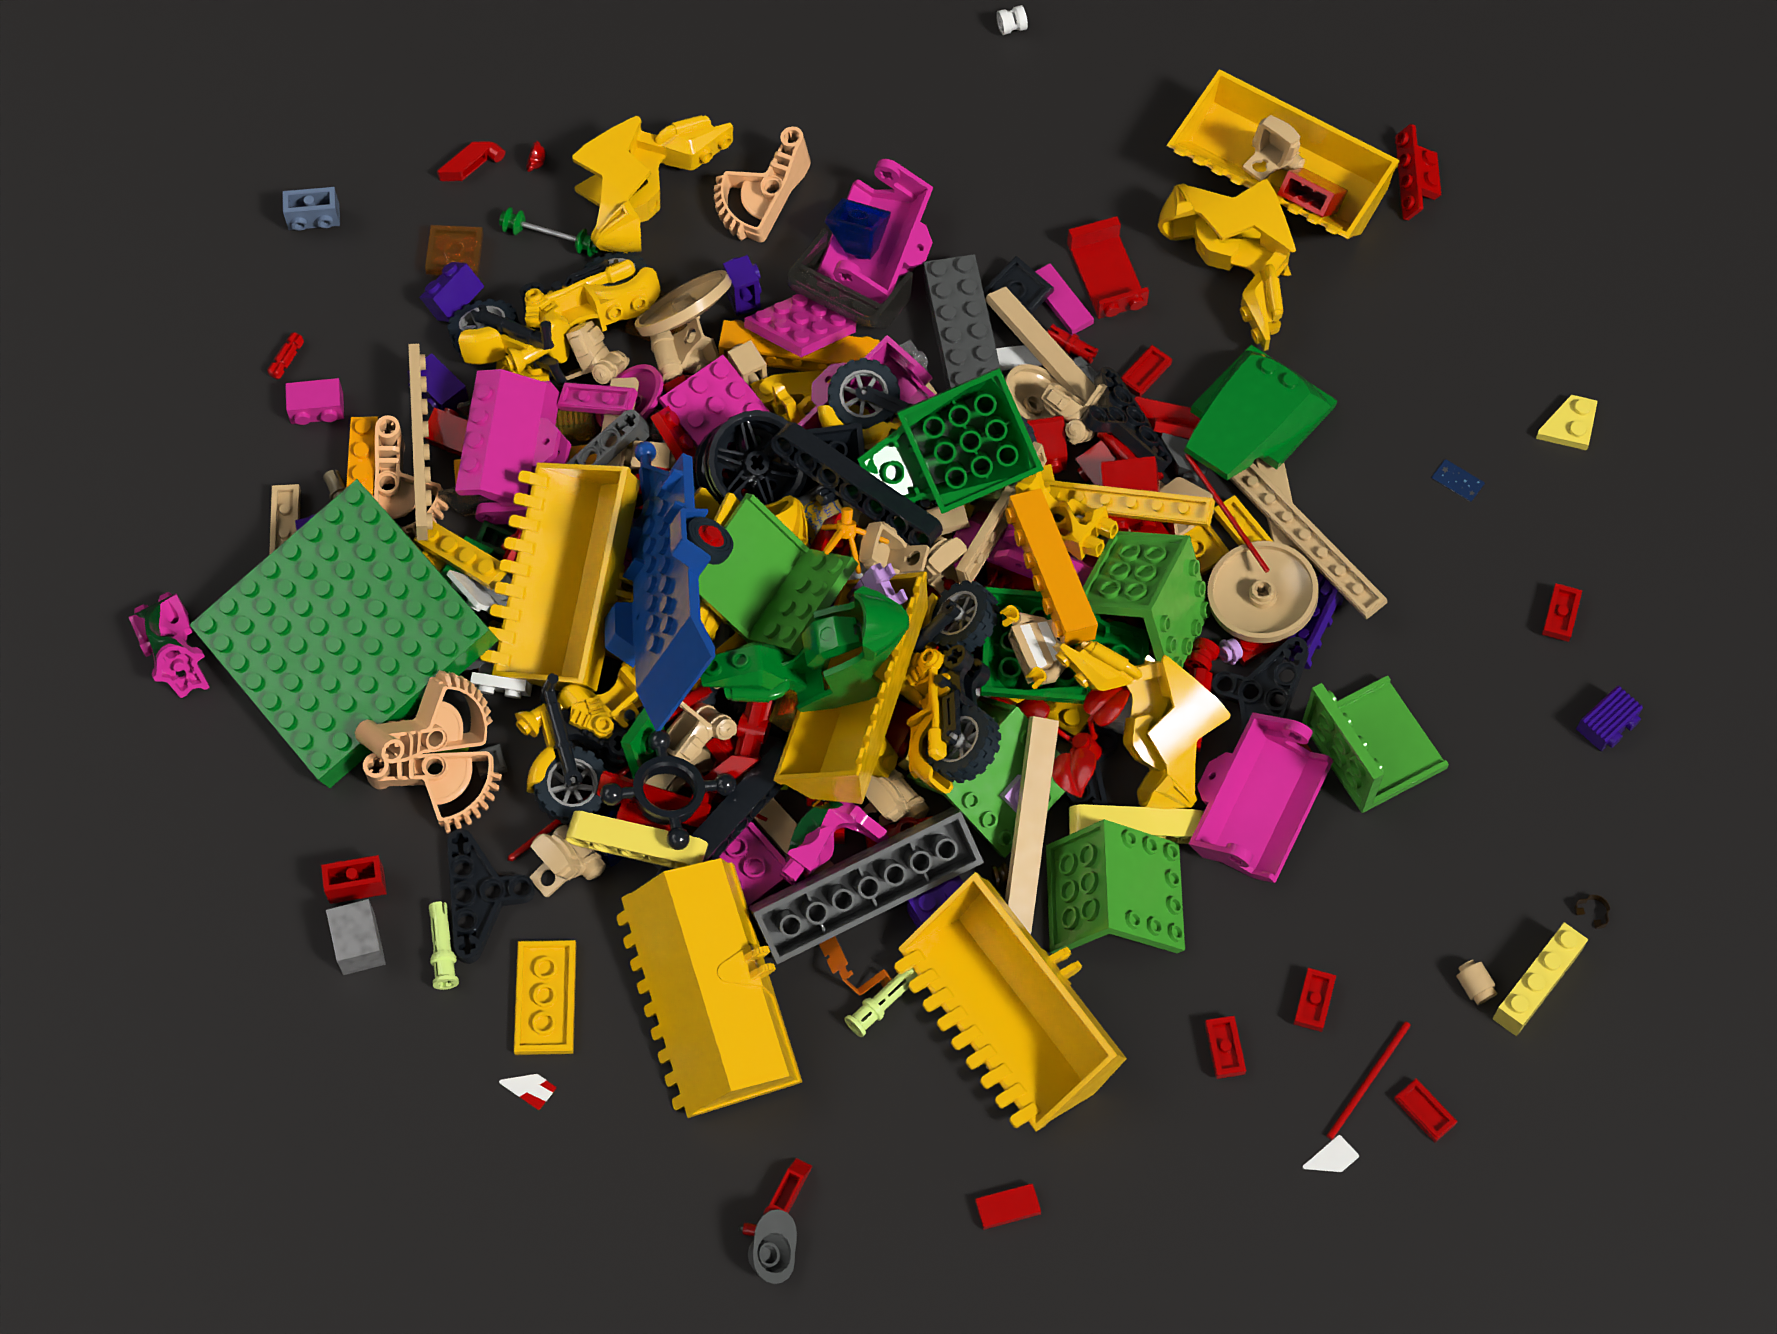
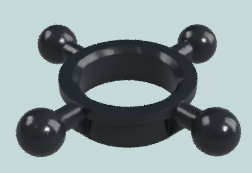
(659, 741)

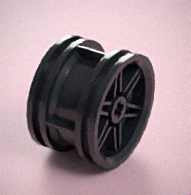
(741, 429)

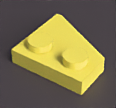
(1570, 423)

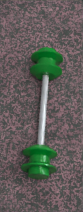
(517, 223)

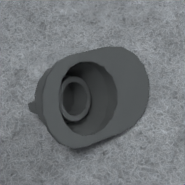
(773, 1247)

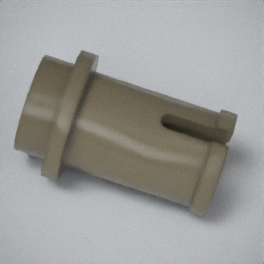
(334, 483)

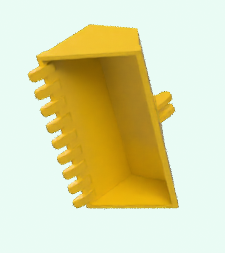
(1221, 136)
(563, 573)
(836, 749)
(708, 987)
(1009, 1004)

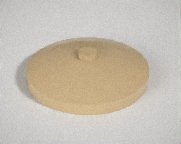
(683, 303)
(1262, 604)

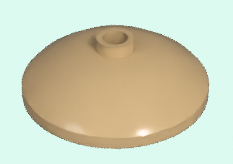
(1027, 386)

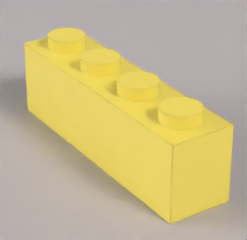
(1540, 979)

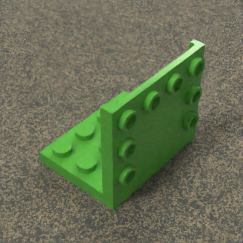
(771, 579)
(1153, 580)
(1372, 742)
(980, 798)
(1115, 885)

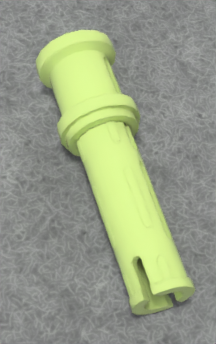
(442, 957)
(874, 1010)

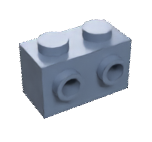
(311, 208)

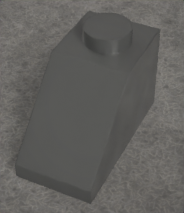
(1179, 464)

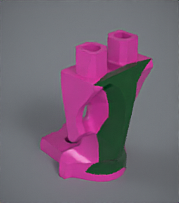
(164, 632)
(814, 836)

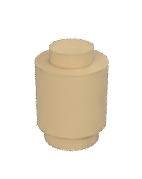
(1476, 982)

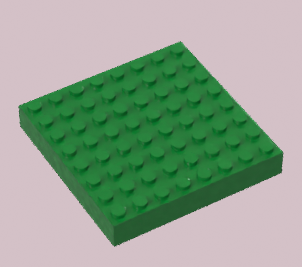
(341, 631)

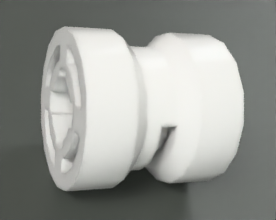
(1012, 20)

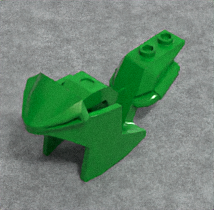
(766, 673)

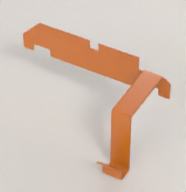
(838, 962)

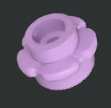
(1230, 651)

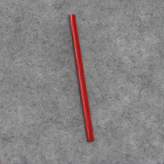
(1369, 1079)

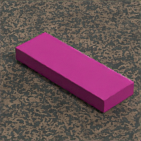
(1065, 302)
(596, 398)

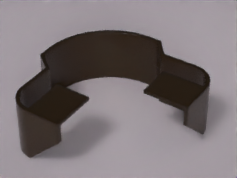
(1580, 911)

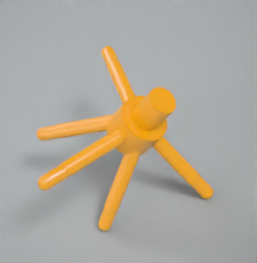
(847, 529)

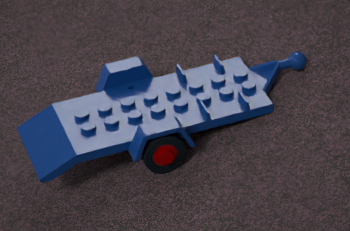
(663, 624)

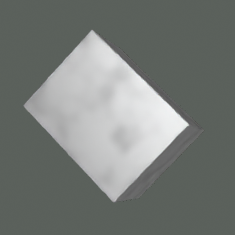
(355, 937)

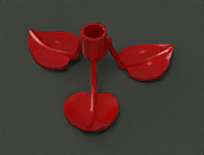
(1076, 768)

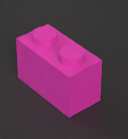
(314, 401)

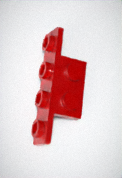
(1417, 172)
(1168, 417)
(659, 797)

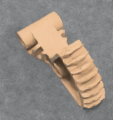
(783, 175)
(389, 469)
(410, 738)
(441, 787)

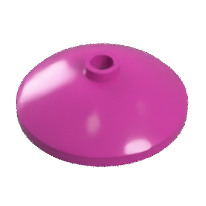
(649, 389)

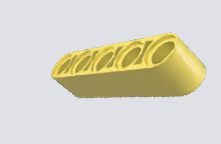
(1170, 824)
(631, 840)

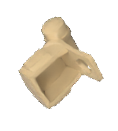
(1276, 145)
(683, 351)
(593, 355)
(1063, 403)
(894, 552)
(941, 561)
(695, 728)
(894, 799)
(564, 860)

